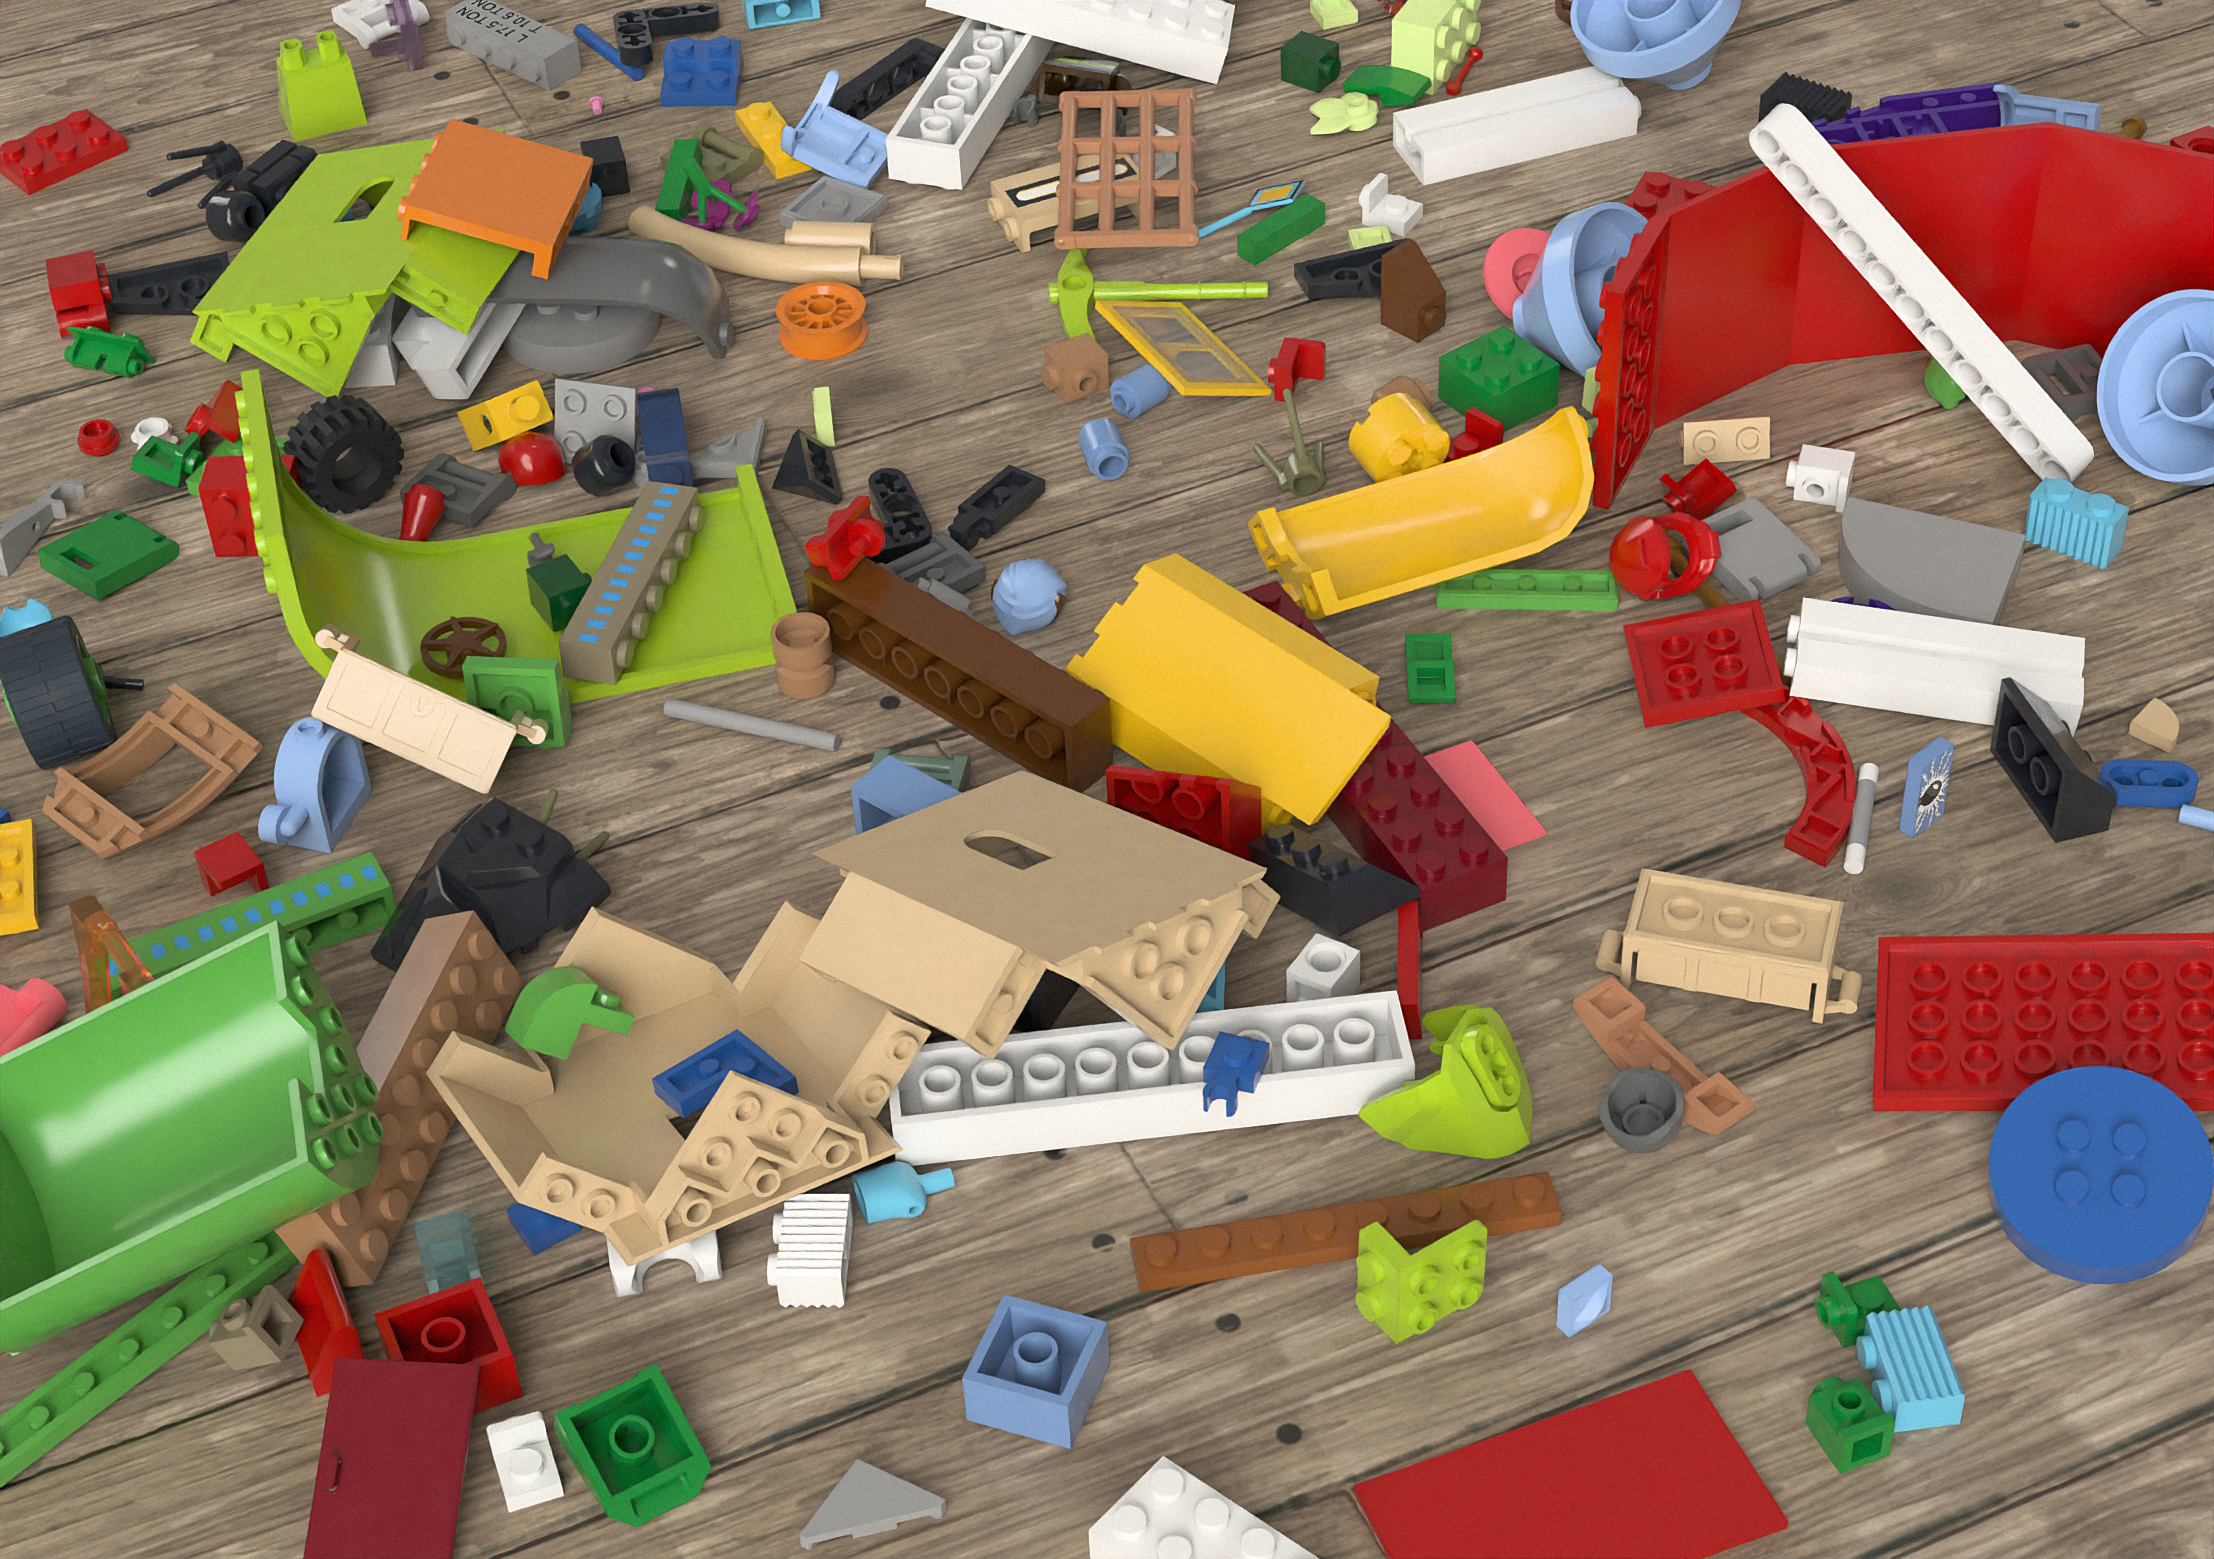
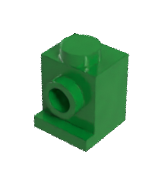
(1849, 1423)

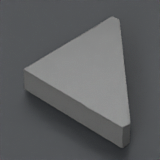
(730, 452)
(867, 1504)

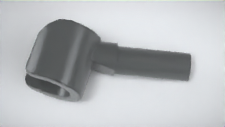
(541, 552)

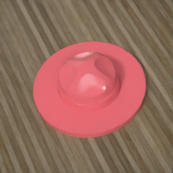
(1511, 264)

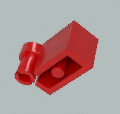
(79, 291)

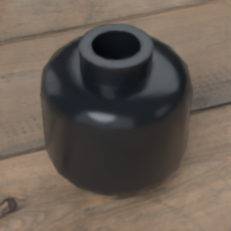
(234, 215)
(604, 465)

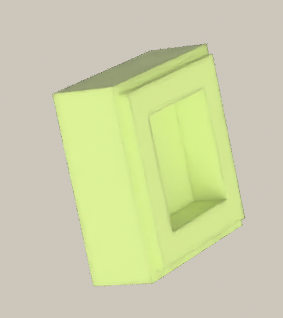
(1333, 12)
(1368, 237)
(823, 416)

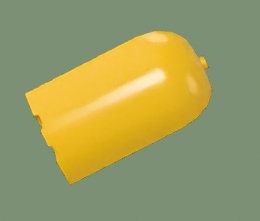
(1431, 521)

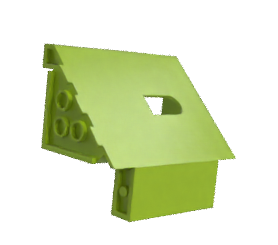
(314, 284)

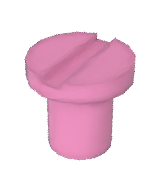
(596, 104)

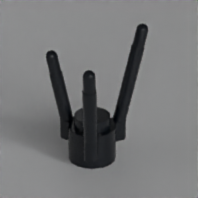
(221, 163)

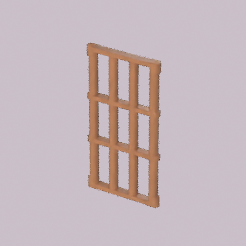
(1146, 188)

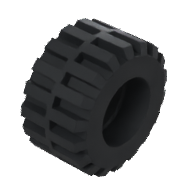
(358, 475)

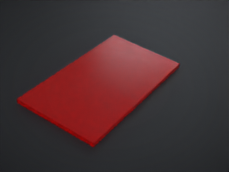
(1602, 1481)

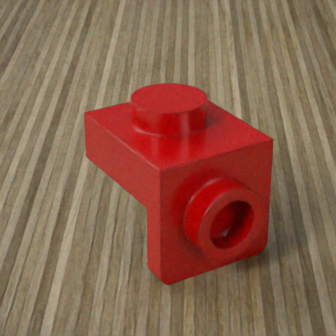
(1296, 360)
(1698, 491)

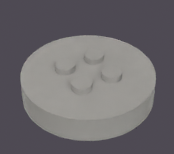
(579, 336)

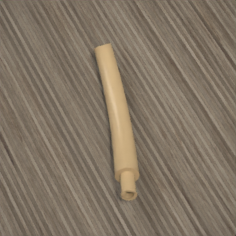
(765, 259)

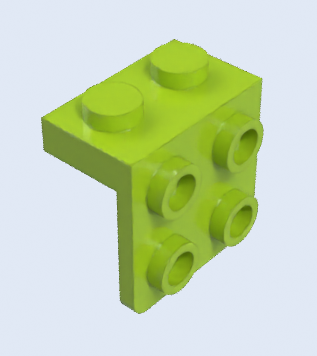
(1417, 1290)

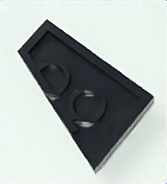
(1344, 274)
(167, 287)

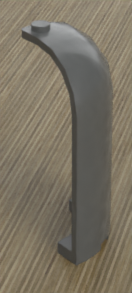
(629, 274)

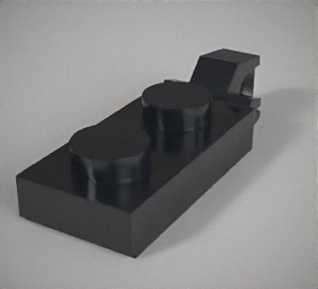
(995, 505)

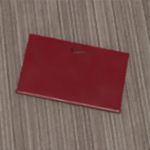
(401, 1456)

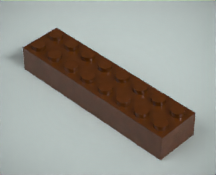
(966, 673)

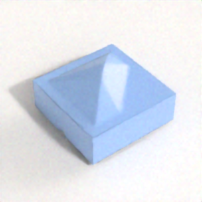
(1584, 1300)

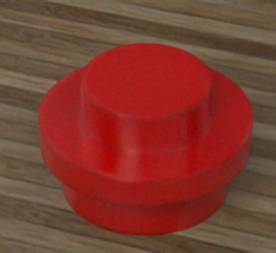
(98, 438)

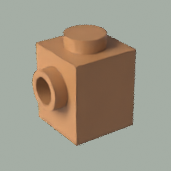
(1075, 368)

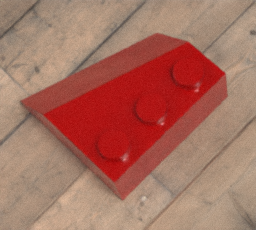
(1200, 807)

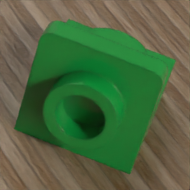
(1846, 1307)

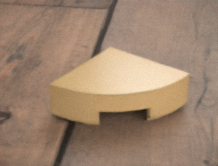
(2156, 726)

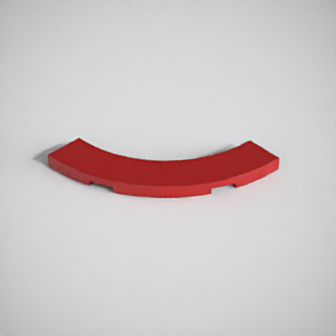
(1826, 774)

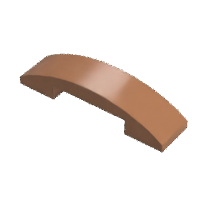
(1619, 1028)

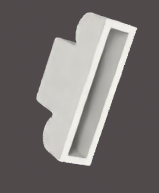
(447, 358)

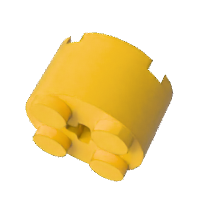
(1398, 438)

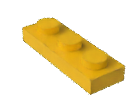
(764, 130)
(18, 877)

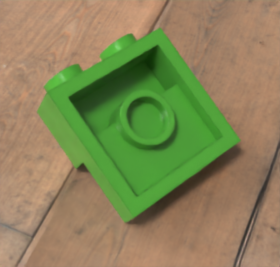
(524, 684)

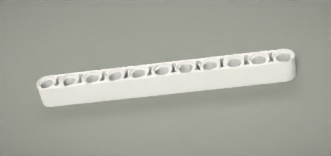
(1920, 294)

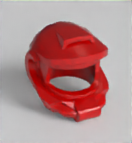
(1643, 556)

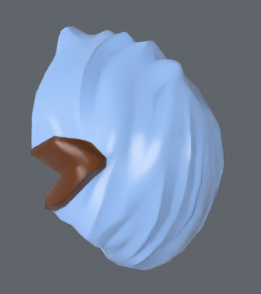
(1028, 595)

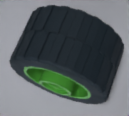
(55, 693)

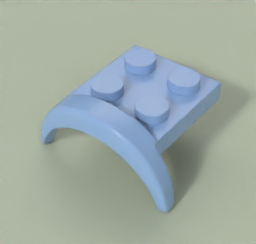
(2028, 109)
(836, 141)

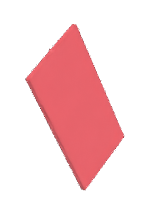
(1486, 795)

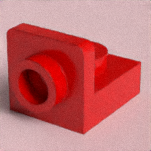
(1479, 435)

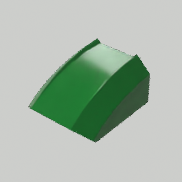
(634, 1449)

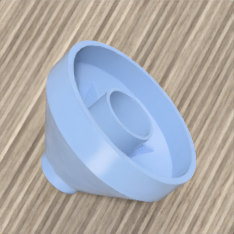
(1653, 38)
(1562, 297)
(2160, 389)

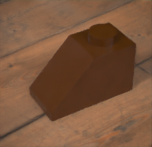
(1411, 293)

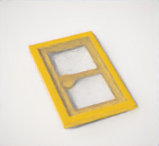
(1182, 348)

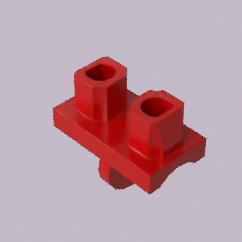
(849, 538)

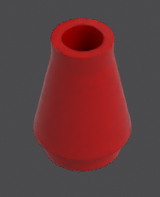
(421, 512)

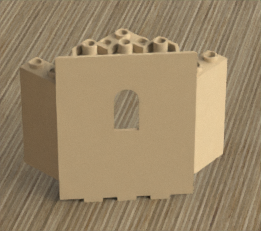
(967, 937)
(599, 1142)

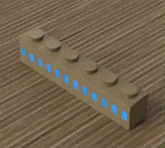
(631, 583)

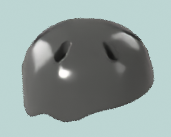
(1642, 1125)

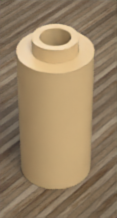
(833, 234)

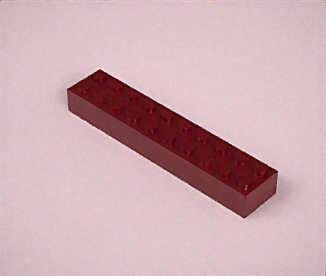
(1407, 816)

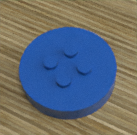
(2100, 1175)

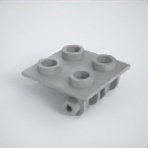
(591, 410)

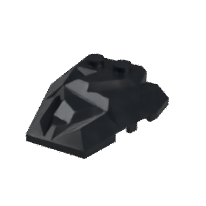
(506, 870)

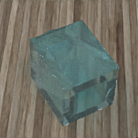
(447, 1251)

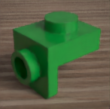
(168, 461)

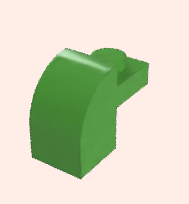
(556, 1006)

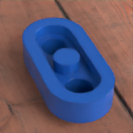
(2151, 782)

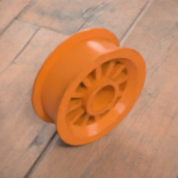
(822, 320)

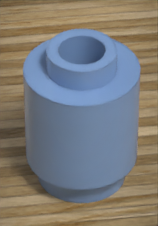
(1139, 391)
(1104, 449)

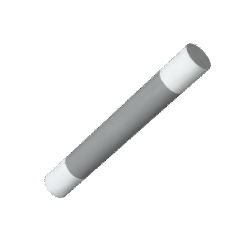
(1861, 818)

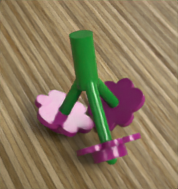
(715, 199)

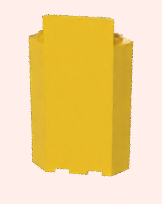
(1231, 691)

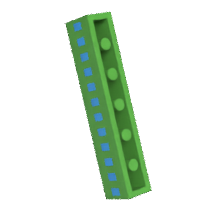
(317, 907)

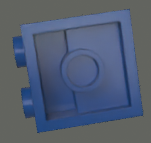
(701, 72)

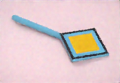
(1261, 199)

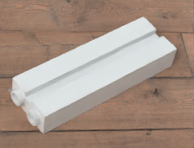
(1514, 124)
(1927, 662)

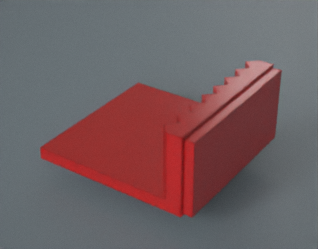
(218, 415)

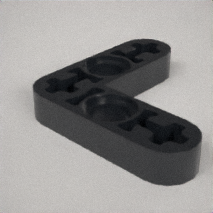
(636, 27)
(897, 526)

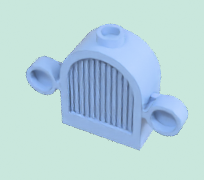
(317, 787)

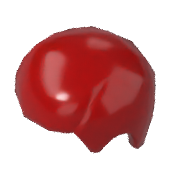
(532, 458)

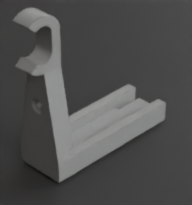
(25, 528)

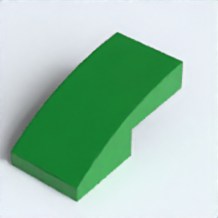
(1393, 84)
(1429, 668)

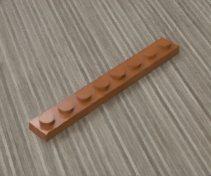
(1333, 1231)

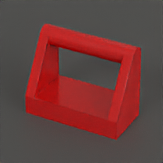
(327, 1323)

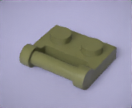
(718, 167)

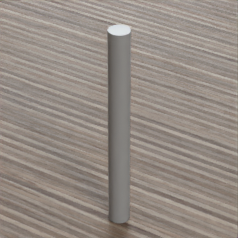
(752, 725)

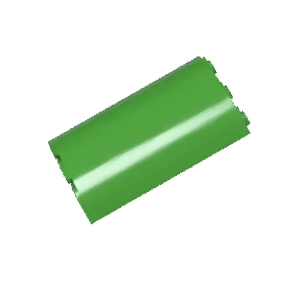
(174, 1132)

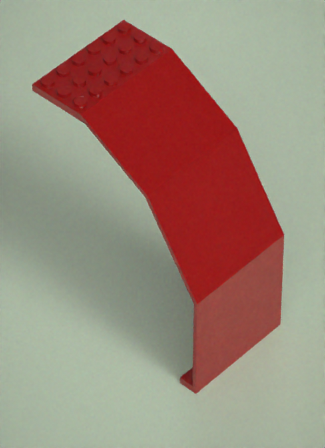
(2031, 223)

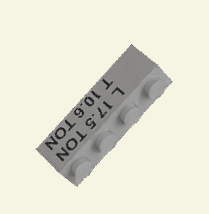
(513, 42)

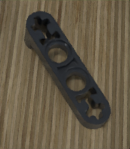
(913, 62)

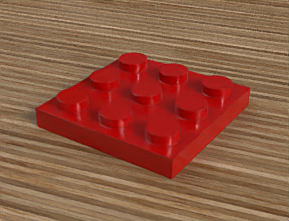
(1703, 663)

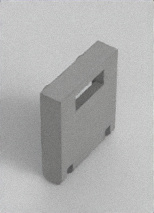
(1758, 552)

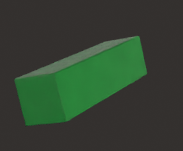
(677, 188)
(1281, 229)

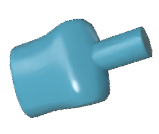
(897, 1190)

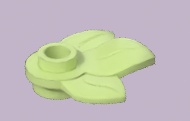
(1350, 111)

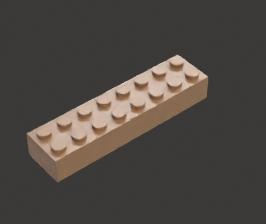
(447, 983)

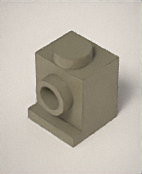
(245, 1326)

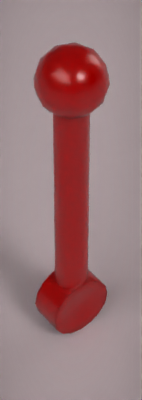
(1453, 88)

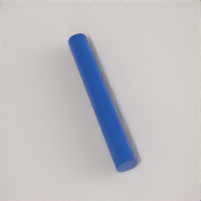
(606, 51)

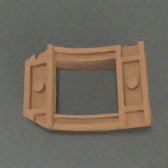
(181, 720)

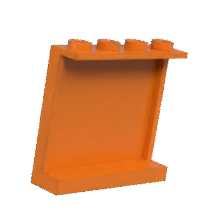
(499, 191)

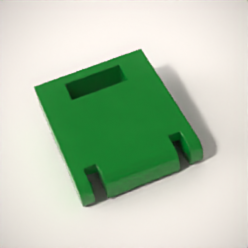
(118, 549)

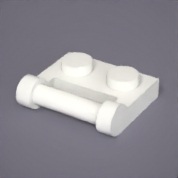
(369, 21)

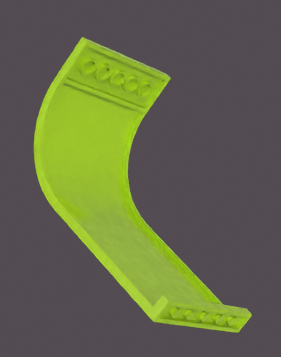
(397, 590)

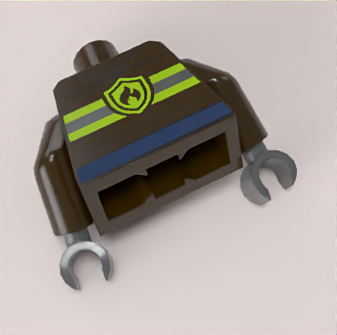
(1072, 74)

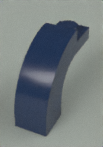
(664, 437)

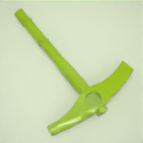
(1078, 292)

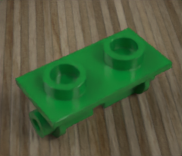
(123, 353)

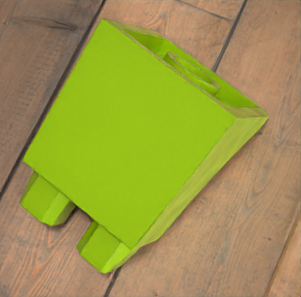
(317, 88)

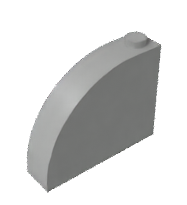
(1927, 562)

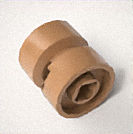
(803, 655)

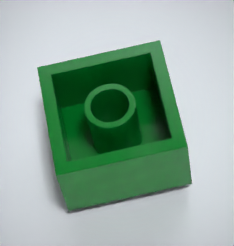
(1499, 377)

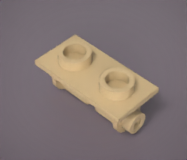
(1725, 440)

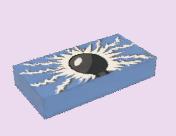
(1926, 787)

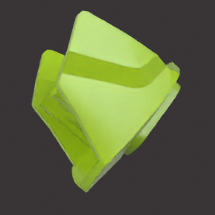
(1472, 1104)

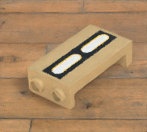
(1030, 201)

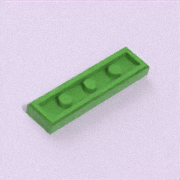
(1531, 590)

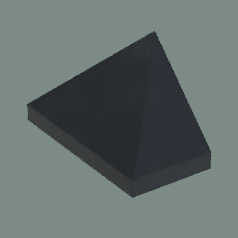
(809, 470)

